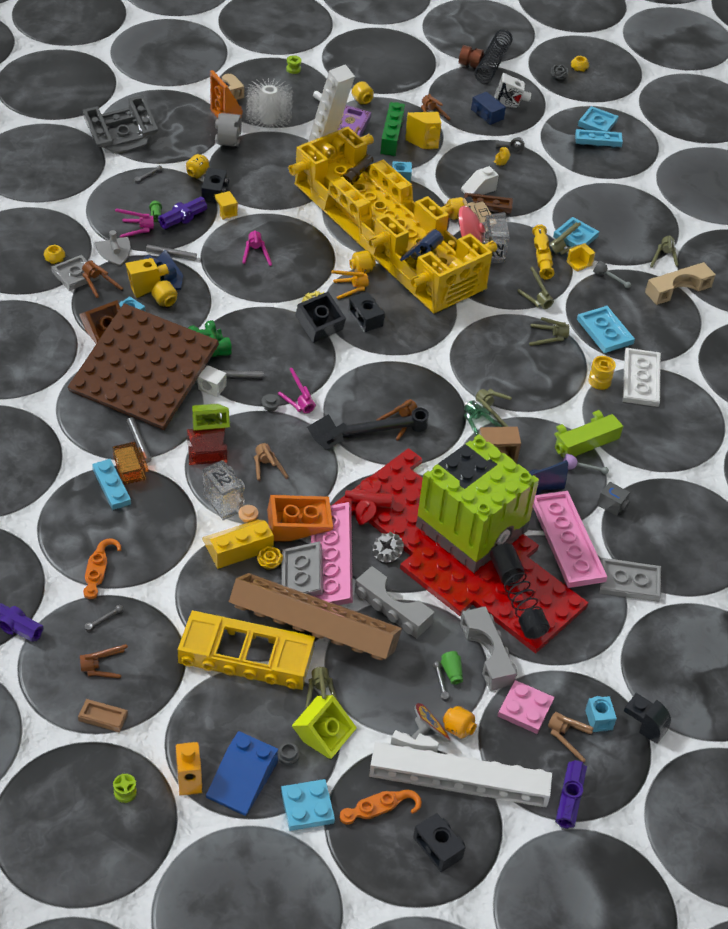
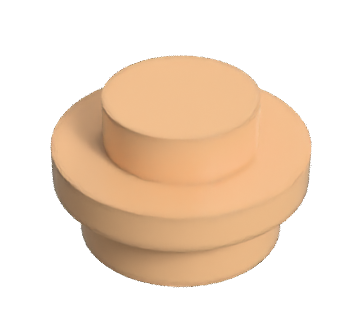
(248, 513)

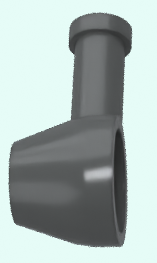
(514, 148)

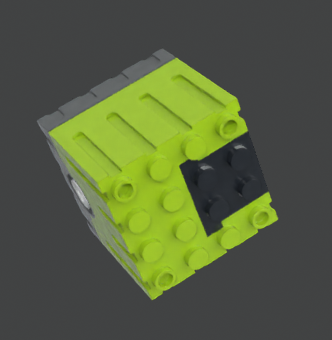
(476, 502)

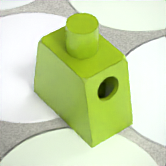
(209, 417)

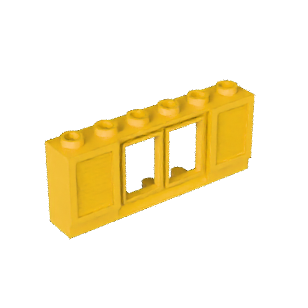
(288, 659)

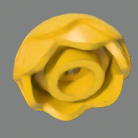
(580, 63)
(502, 157)
(54, 254)
(269, 552)

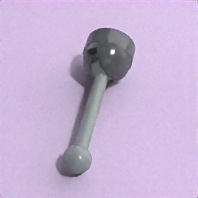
(601, 269)

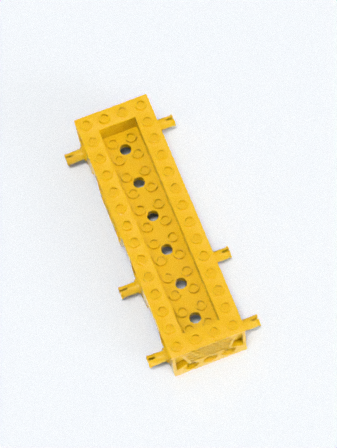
(388, 223)

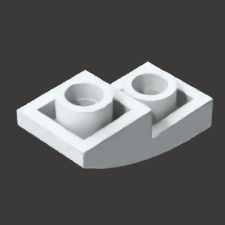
(421, 743)

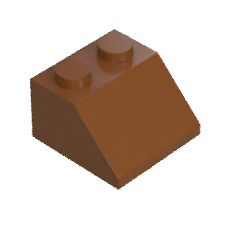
(98, 319)

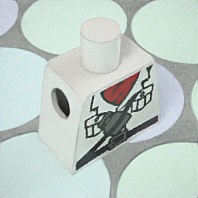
(511, 91)

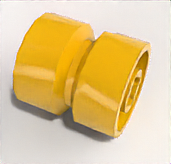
(602, 372)

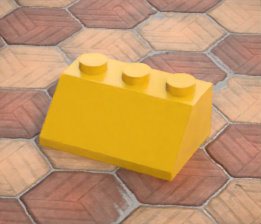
(238, 542)

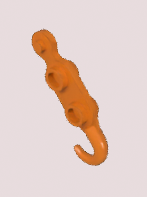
(96, 568)
(378, 804)

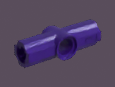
(182, 212)
(15, 621)
(568, 803)

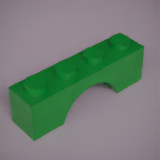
(392, 128)

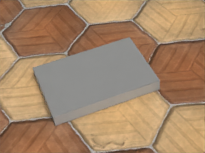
(303, 568)
(631, 580)

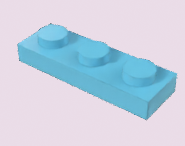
(598, 138)
(111, 484)

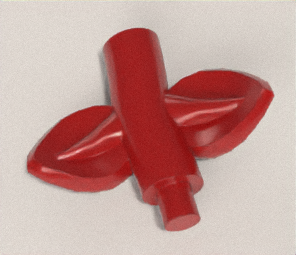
(368, 499)

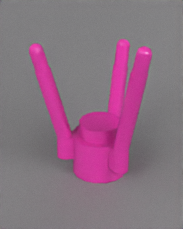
(145, 222)
(255, 241)
(305, 401)

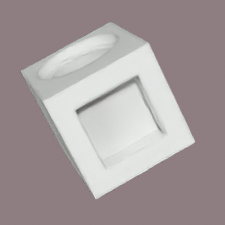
(212, 381)

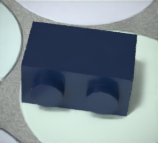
(488, 108)

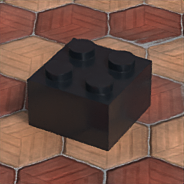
(320, 316)

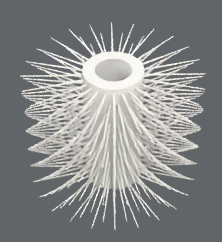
(269, 105)

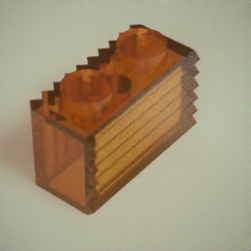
(129, 462)

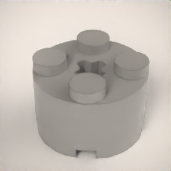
(229, 128)

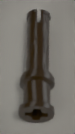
(353, 173)

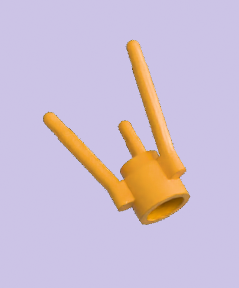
(358, 280)

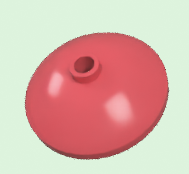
(470, 223)

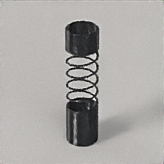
(509, 571)

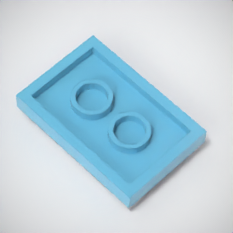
(605, 329)

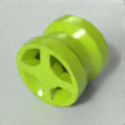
(293, 64)
(125, 782)

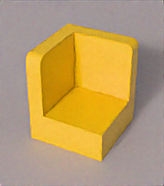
(227, 204)
(580, 257)

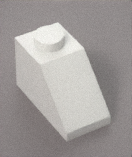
(481, 182)

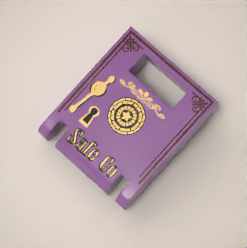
(355, 117)

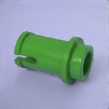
(155, 208)

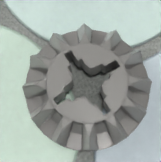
(388, 555)

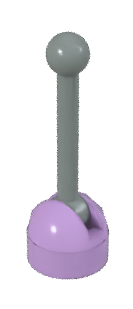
(572, 463)

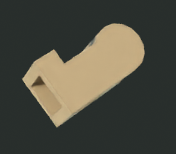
(234, 85)

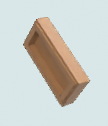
(103, 715)

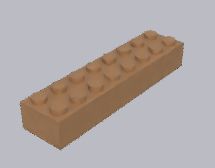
(315, 616)

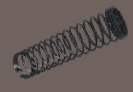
(488, 52)

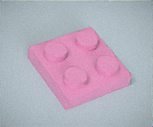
(526, 707)

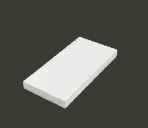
(641, 377)

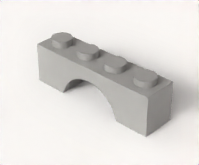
(412, 617)
(479, 627)

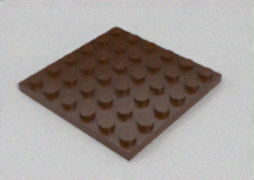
(143, 366)

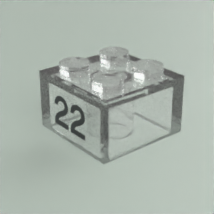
(497, 231)
(223, 489)

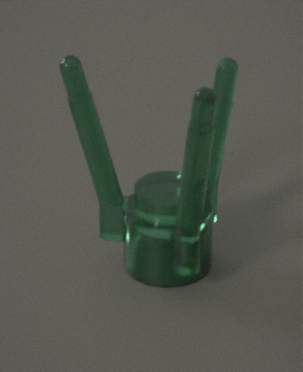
(475, 411)

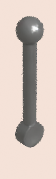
(138, 179)
(89, 626)
(444, 695)

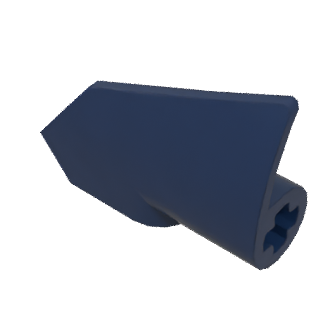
(425, 245)
(175, 276)
(551, 477)

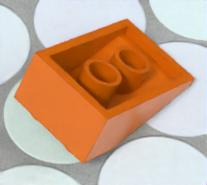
(221, 97)
(298, 516)

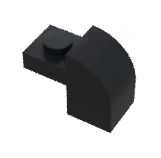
(326, 432)
(653, 716)

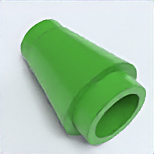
(453, 667)

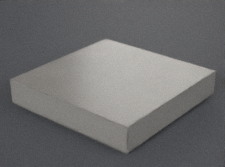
(71, 273)

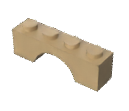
(695, 277)

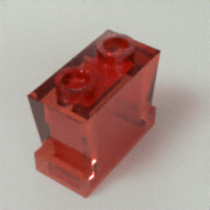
(206, 446)

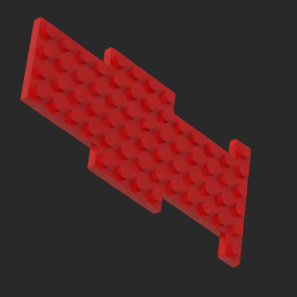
(454, 582)

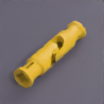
(543, 252)

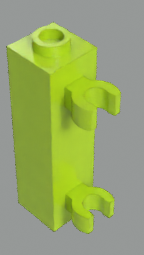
(589, 436)

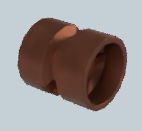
(470, 56)

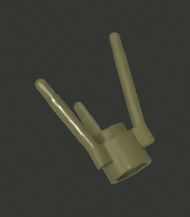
(559, 244)
(667, 246)
(543, 298)
(560, 330)
(486, 399)
(320, 680)

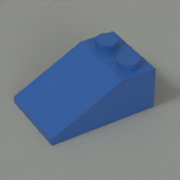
(243, 773)

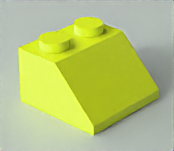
(324, 726)

